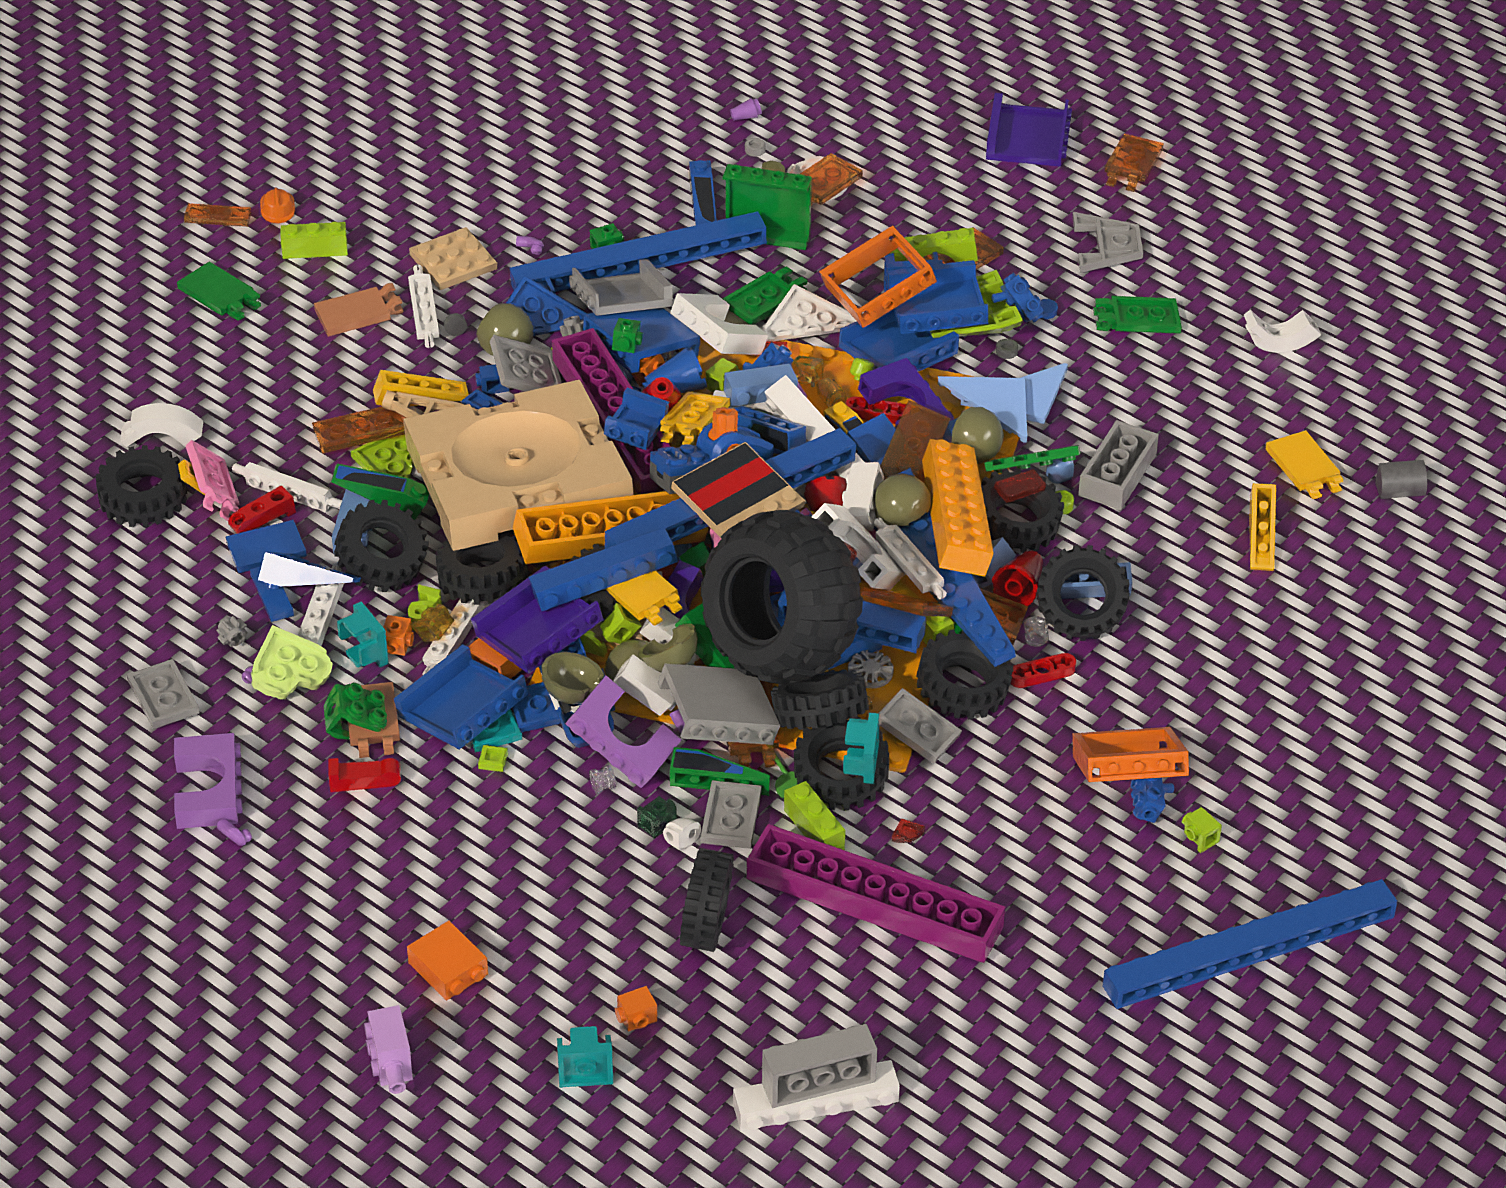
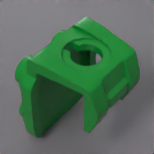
(356, 706)

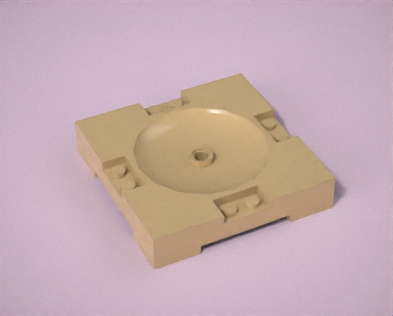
(513, 458)

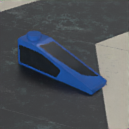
(702, 191)
(778, 431)

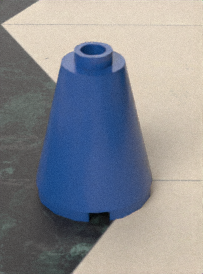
(682, 371)

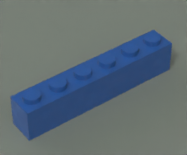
(603, 569)
(882, 625)

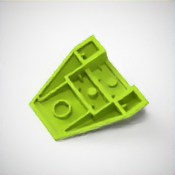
(1000, 315)

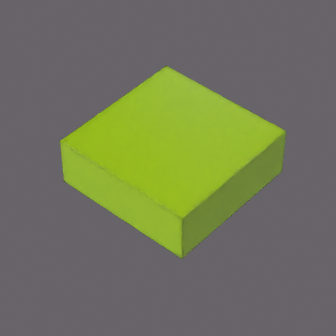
(493, 758)

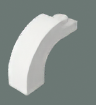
(1284, 336)
(164, 419)

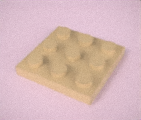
(453, 258)

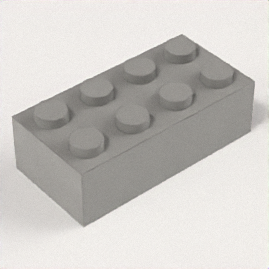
(1118, 465)
(819, 1065)

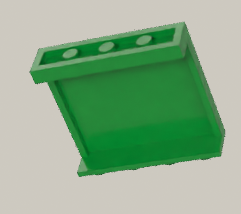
(778, 197)

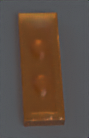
(217, 215)

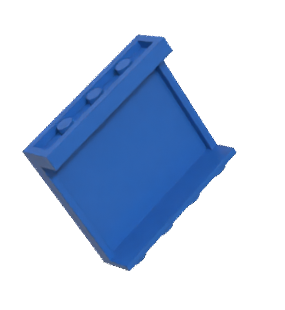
(944, 305)
(660, 334)
(884, 344)
(459, 698)

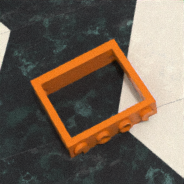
(865, 256)
(1130, 754)

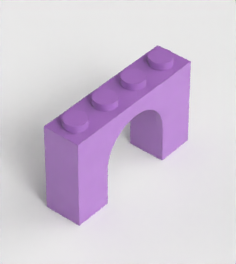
(592, 725)
(214, 754)

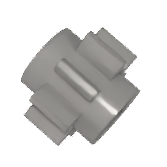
(571, 325)
(232, 631)

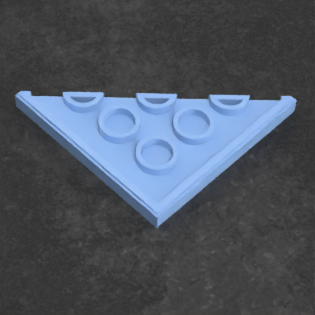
(1040, 392)
(999, 395)

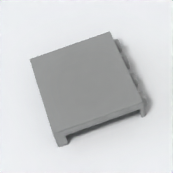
(624, 292)
(720, 704)

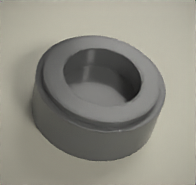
(455, 324)
(1007, 348)

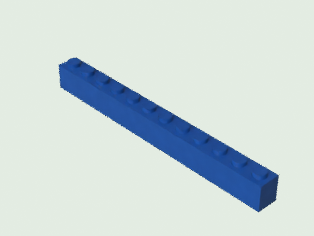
(660, 249)
(794, 466)
(1248, 943)

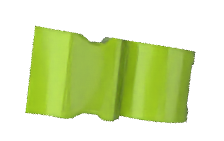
(427, 598)

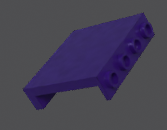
(1028, 133)
(527, 634)

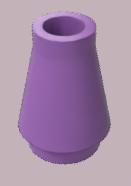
(746, 110)

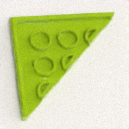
(385, 456)

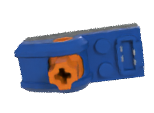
(714, 440)

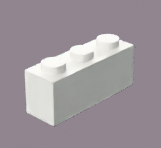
(861, 491)

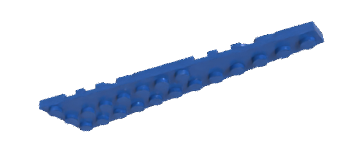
(963, 595)

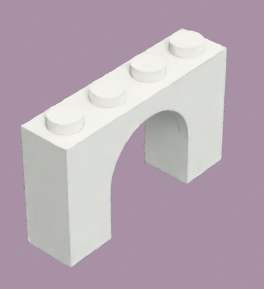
(706, 318)
(878, 567)
(640, 679)

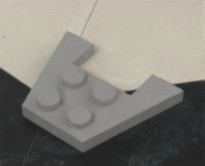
(1116, 241)

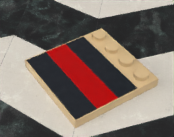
(735, 489)

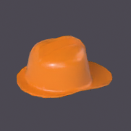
(277, 206)

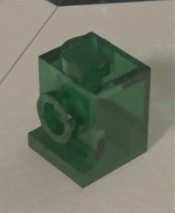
(656, 815)

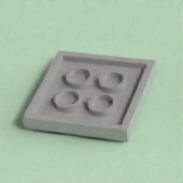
(523, 364)

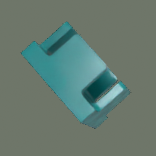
(368, 633)
(865, 734)
(585, 1059)

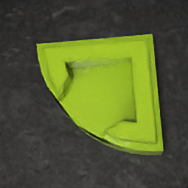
(592, 644)

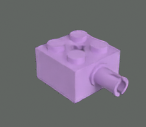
(389, 1048)

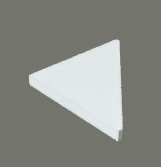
(804, 316)

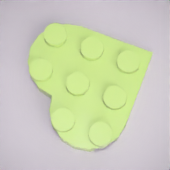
(287, 663)

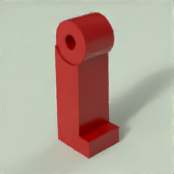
(263, 510)
(363, 774)

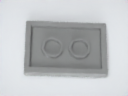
(163, 694)
(918, 726)
(731, 814)

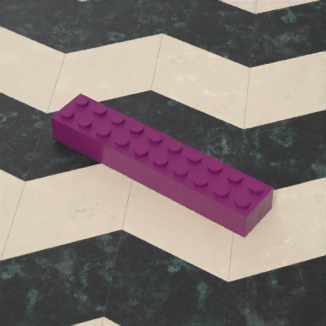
(586, 359)
(876, 893)

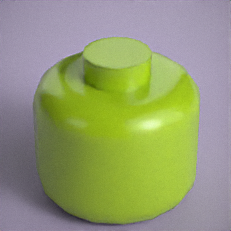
(860, 366)
(1068, 500)

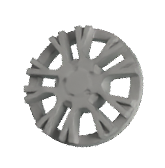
(872, 668)

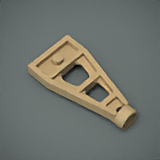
(401, 401)

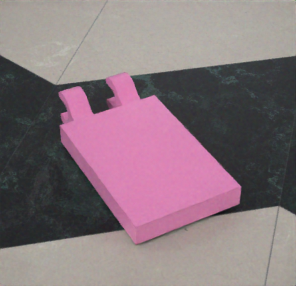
(213, 479)

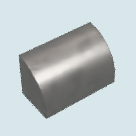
(1401, 479)

